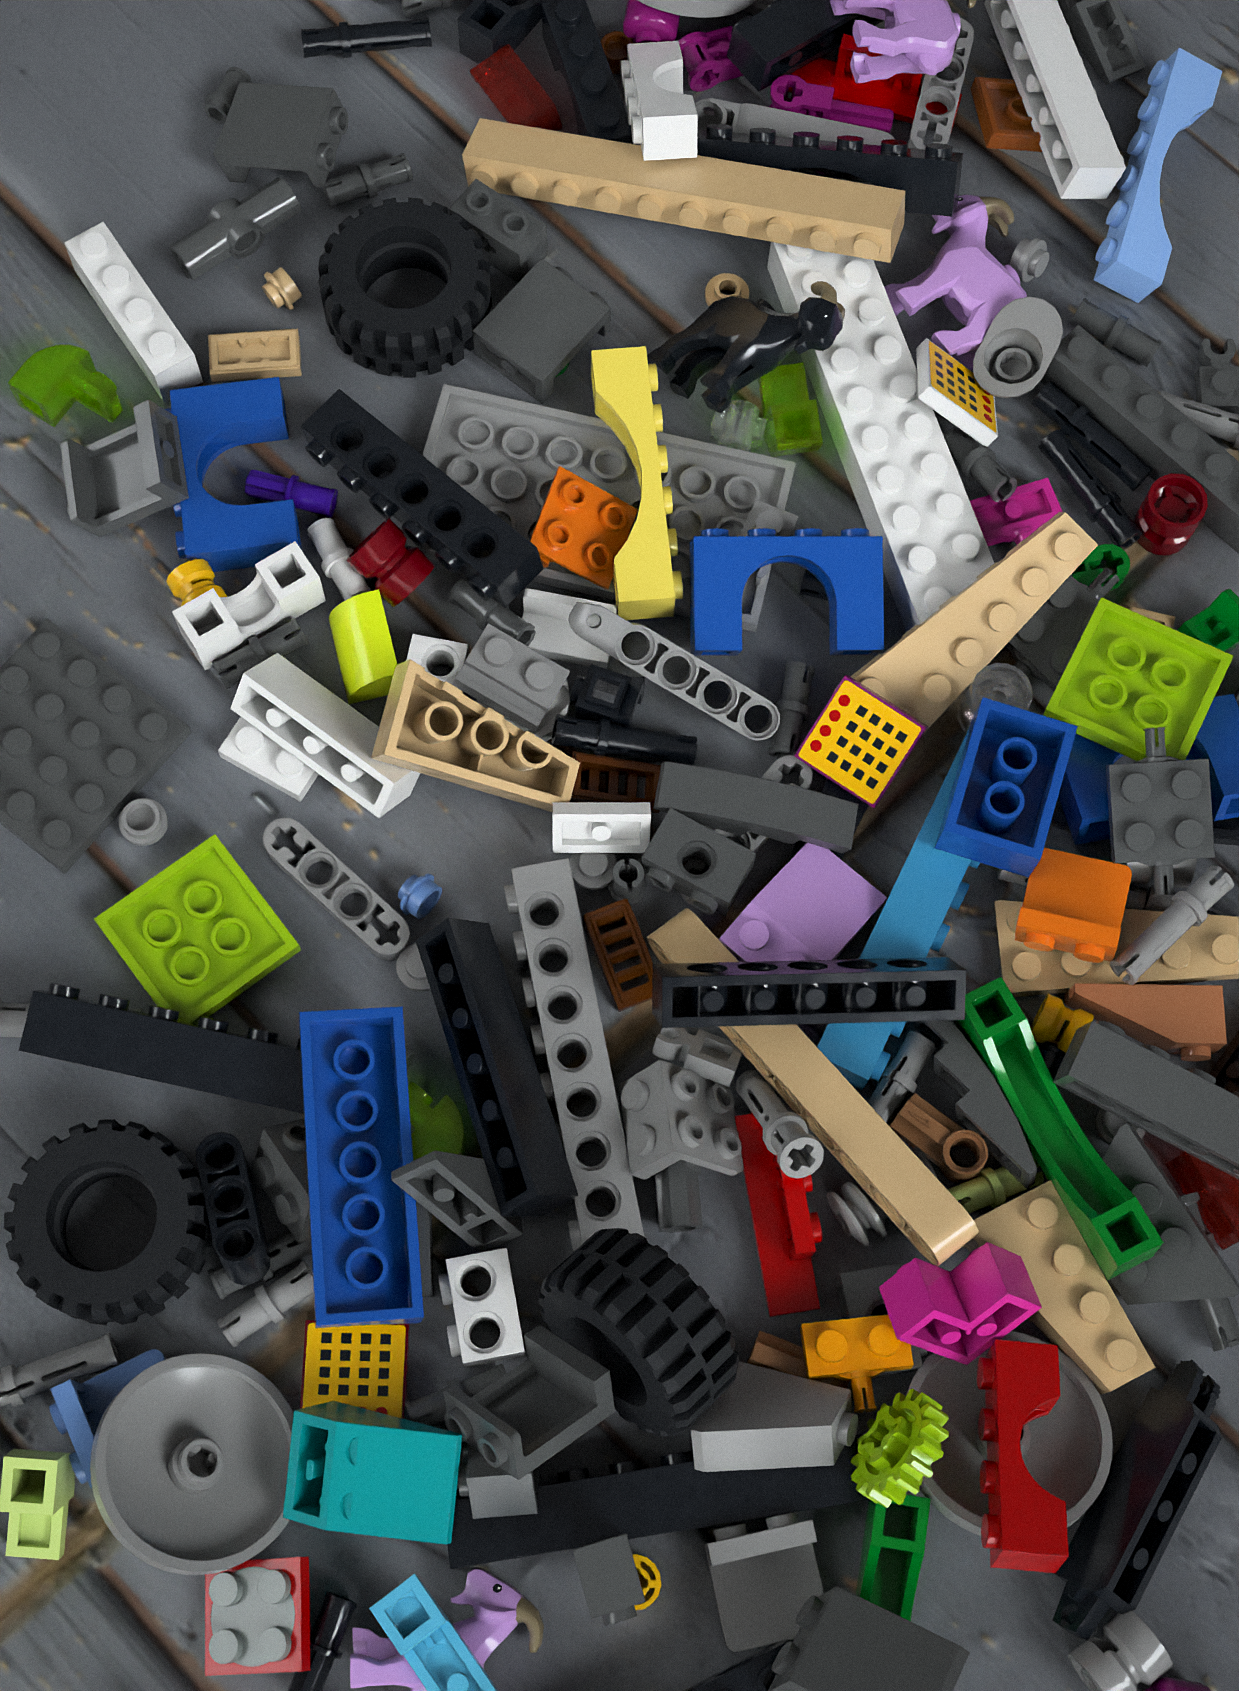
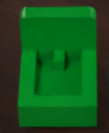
(1216, 624)

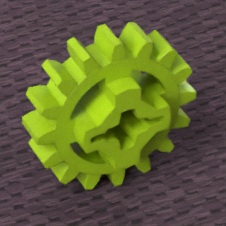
(899, 1448)

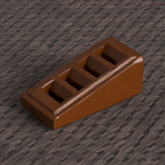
(613, 767)
(609, 915)

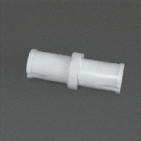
(334, 556)

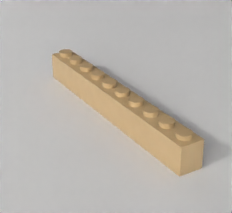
(687, 191)

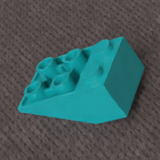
(371, 1474)

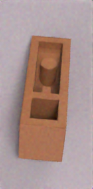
(1171, 1017)

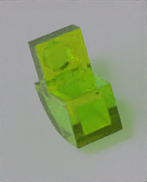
(57, 379)
(790, 415)
(435, 1128)

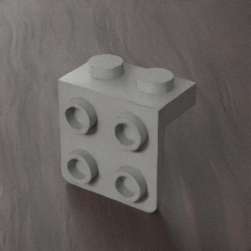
(678, 1117)
(763, 1580)

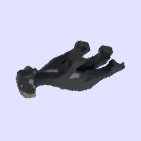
(746, 342)

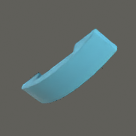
(429, 1640)

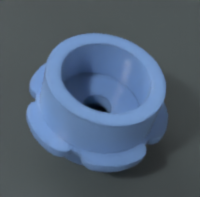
(419, 895)

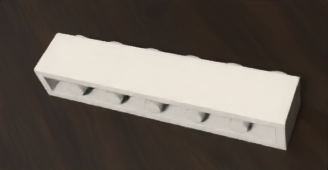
(1058, 97)

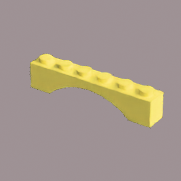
(623, 400)

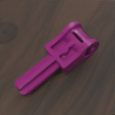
(708, 58)
(819, 102)

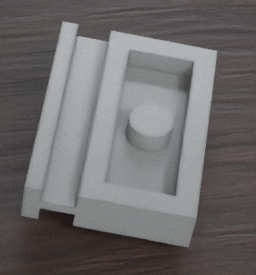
(511, 678)

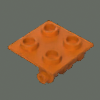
(582, 528)

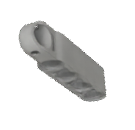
(749, 116)
(609, 636)

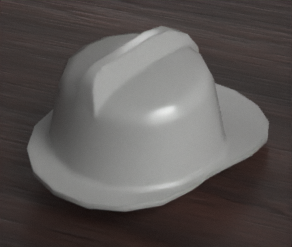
(1018, 347)

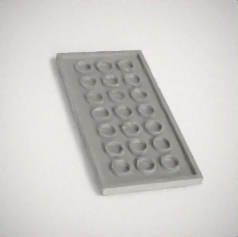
(511, 451)

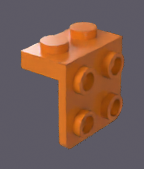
(1074, 906)

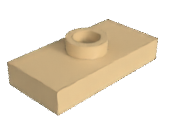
(254, 355)

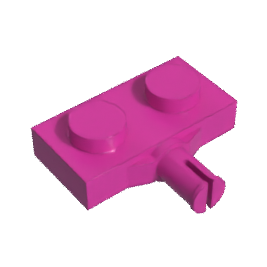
(1018, 515)

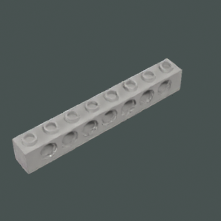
(552, 887)

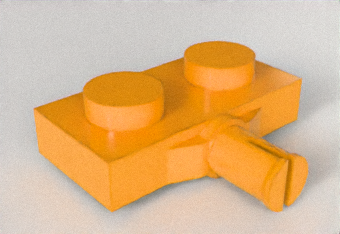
(855, 1353)

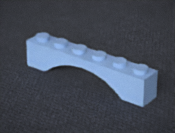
(1137, 244)

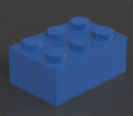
(1006, 787)

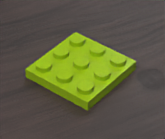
(1135, 678)
(198, 933)

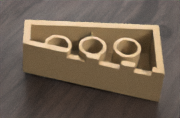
(455, 739)
(1074, 1295)

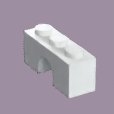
(280, 591)

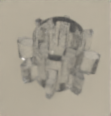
(739, 426)

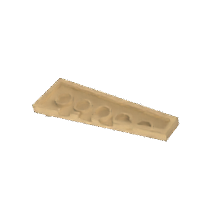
(962, 637)
(1197, 956)

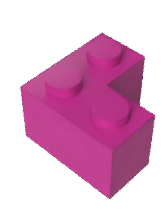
(961, 1308)

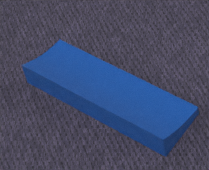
(354, 1139)

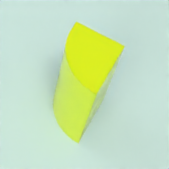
(363, 646)

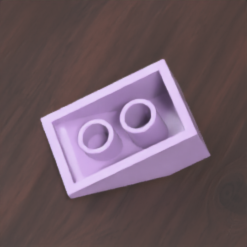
(804, 911)

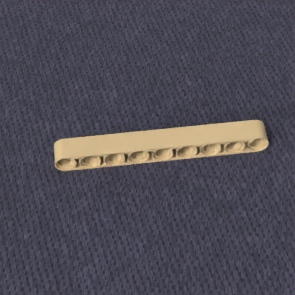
(833, 1110)

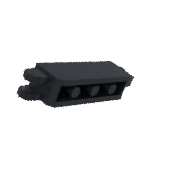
(1140, 1501)

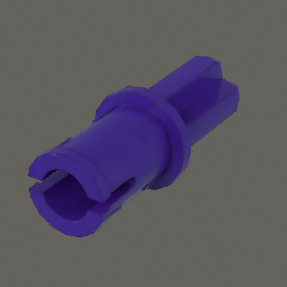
(279, 488)

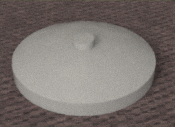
(1062, 1451)
(194, 1464)

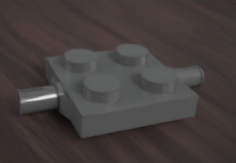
(1053, 632)
(1160, 811)

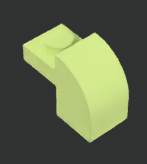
(37, 1496)

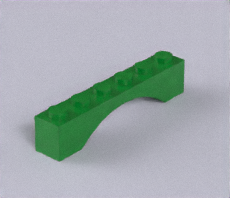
(1094, 1196)
(893, 1554)

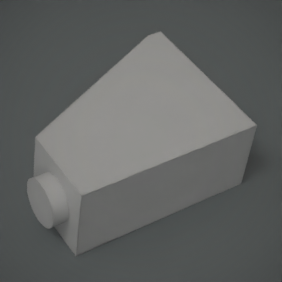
(773, 1423)

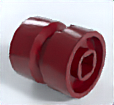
(1170, 513)
(394, 566)

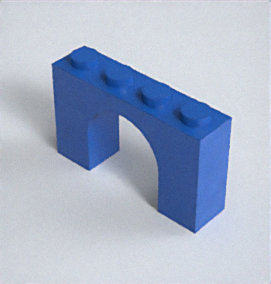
(209, 424)
(844, 564)
(1085, 782)

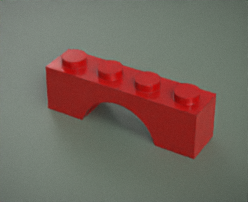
(1024, 1520)

